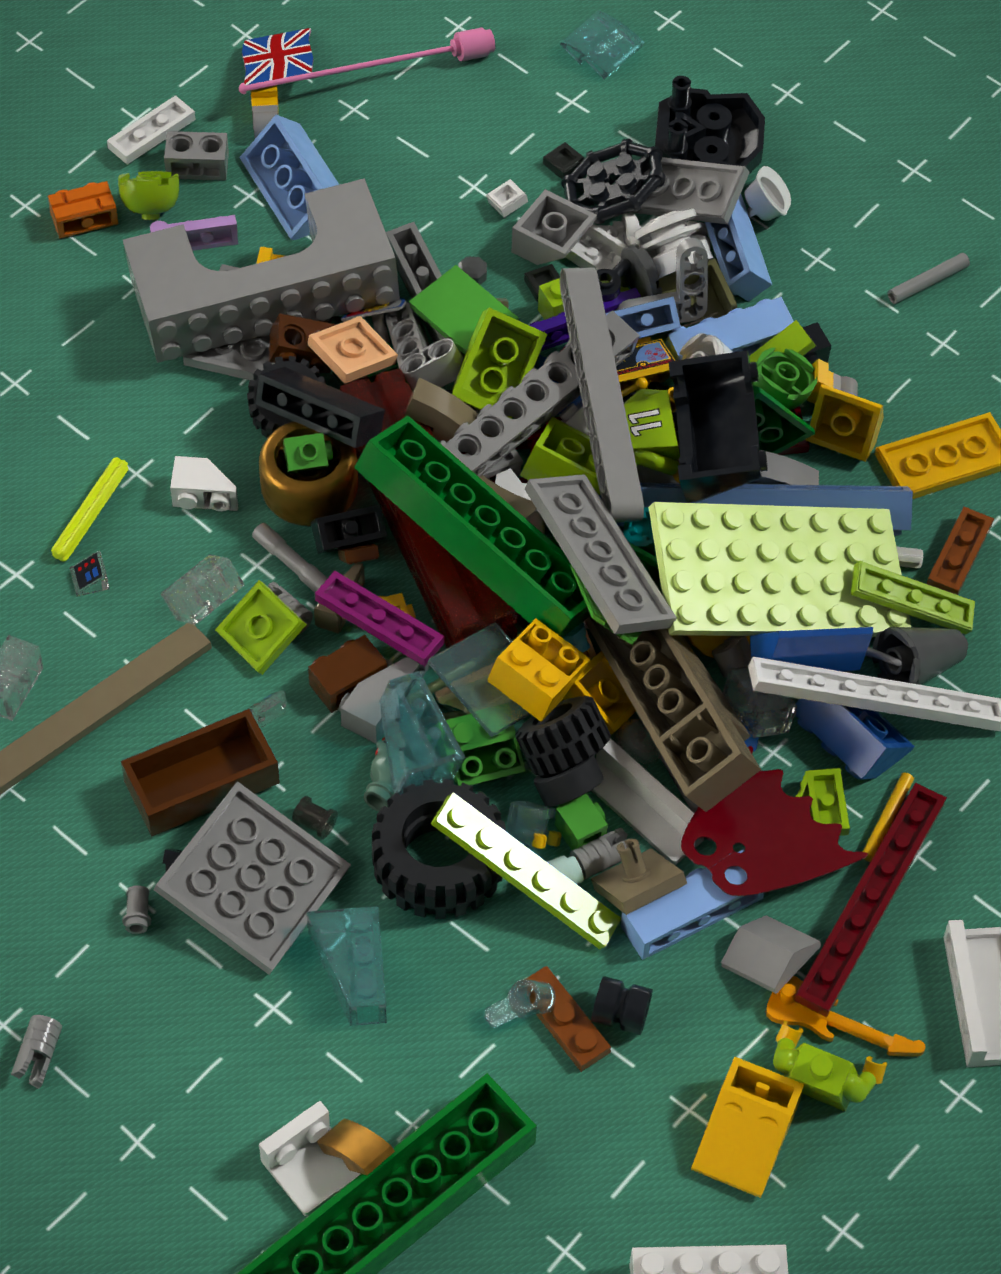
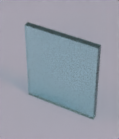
(466, 672)

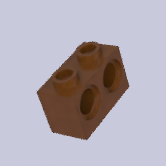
(296, 332)

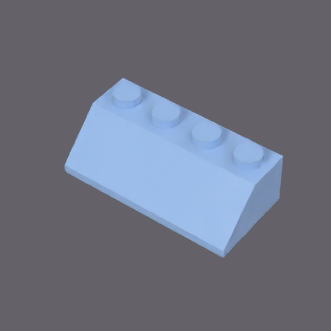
(286, 168)

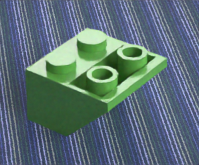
(485, 755)

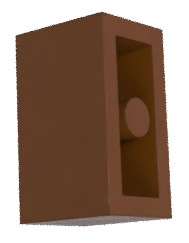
(342, 670)

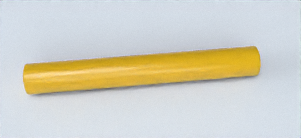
(888, 815)

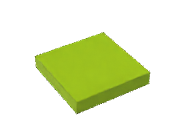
(260, 627)

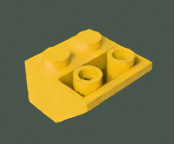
(537, 669)

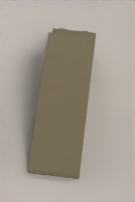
(682, 712)

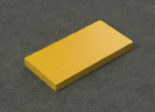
(943, 456)

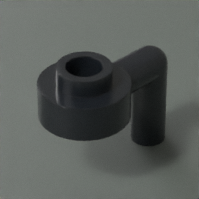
(618, 277)

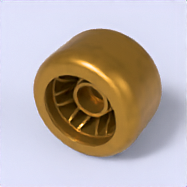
(310, 494)

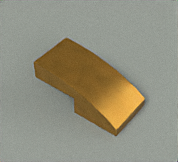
(356, 1146)

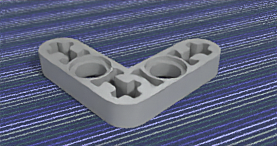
(683, 291)

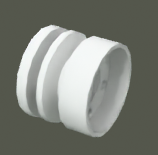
(666, 234)

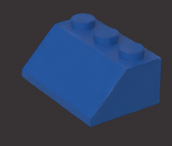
(822, 648)
(855, 735)

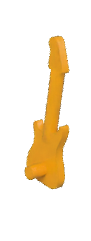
(783, 1008)

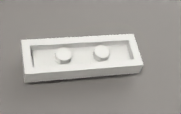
(150, 129)

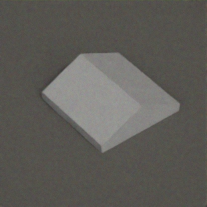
(768, 952)

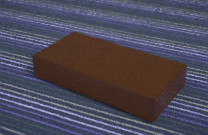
(358, 553)

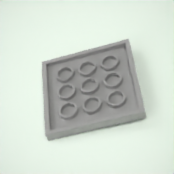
(252, 877)

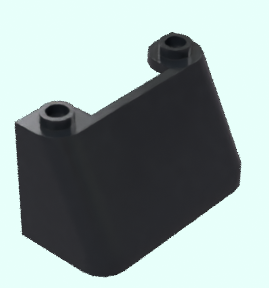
(716, 424)

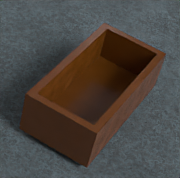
(198, 771)

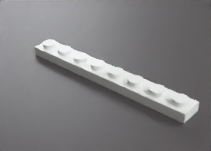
(875, 694)

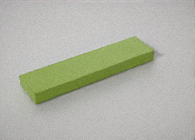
(912, 597)

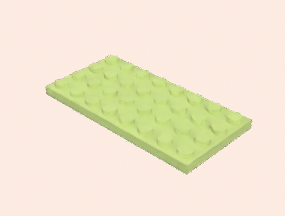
(770, 567)

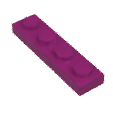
(379, 618)

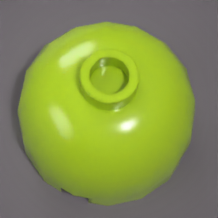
(149, 192)

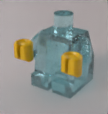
(529, 823)

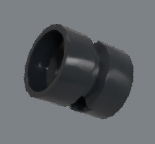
(621, 1005)

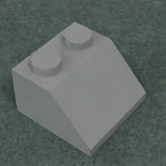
(550, 229)

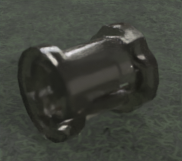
(314, 817)

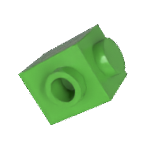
(307, 453)
(580, 821)

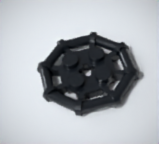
(626, 172)

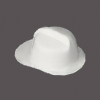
(767, 195)

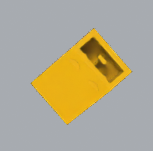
(747, 1127)

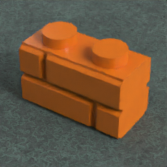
(83, 209)

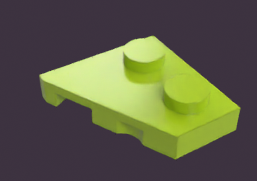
(828, 797)

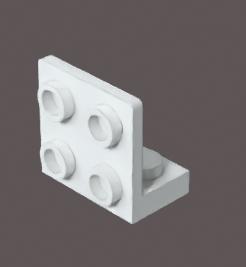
(301, 1165)

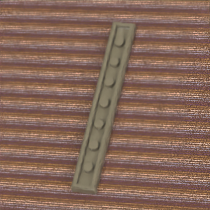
(100, 704)

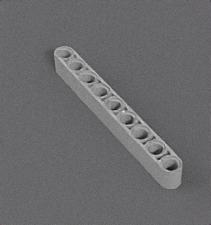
(601, 394)

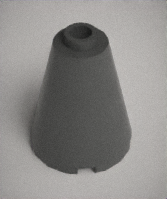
(921, 650)

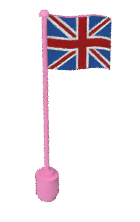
(289, 57)

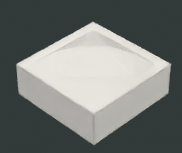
(507, 198)

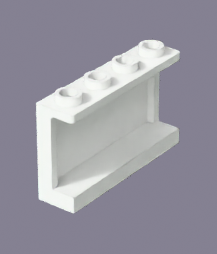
(976, 986)

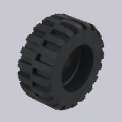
(420, 885)

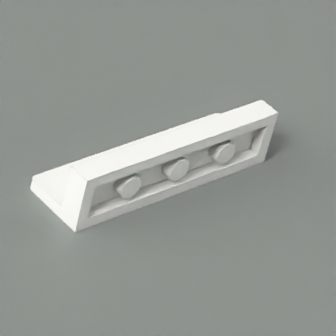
(643, 802)

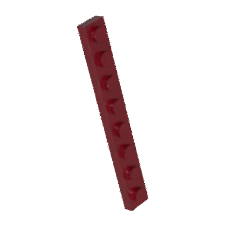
(870, 900)

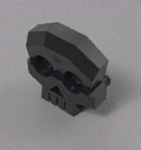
(689, 133)

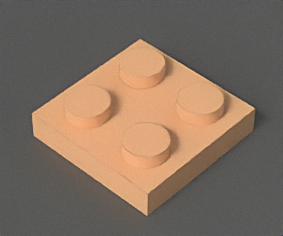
(352, 349)

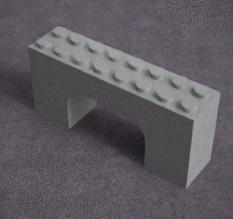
(203, 308)

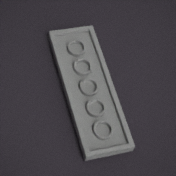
(600, 554)

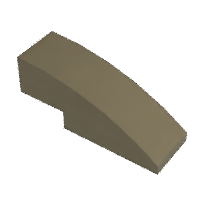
(439, 410)

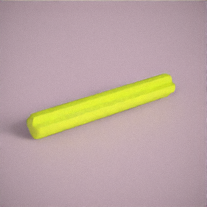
(89, 509)

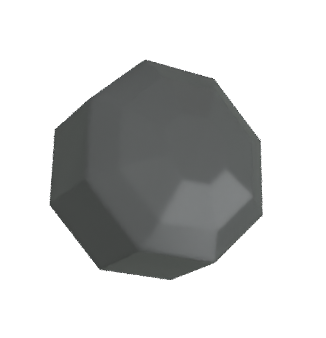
(475, 268)

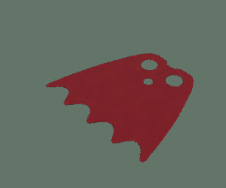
(777, 834)

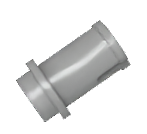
(137, 915)

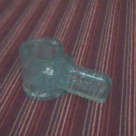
(518, 1002)

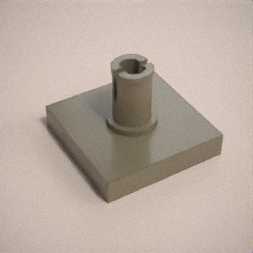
(638, 878)

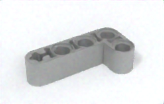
(416, 358)

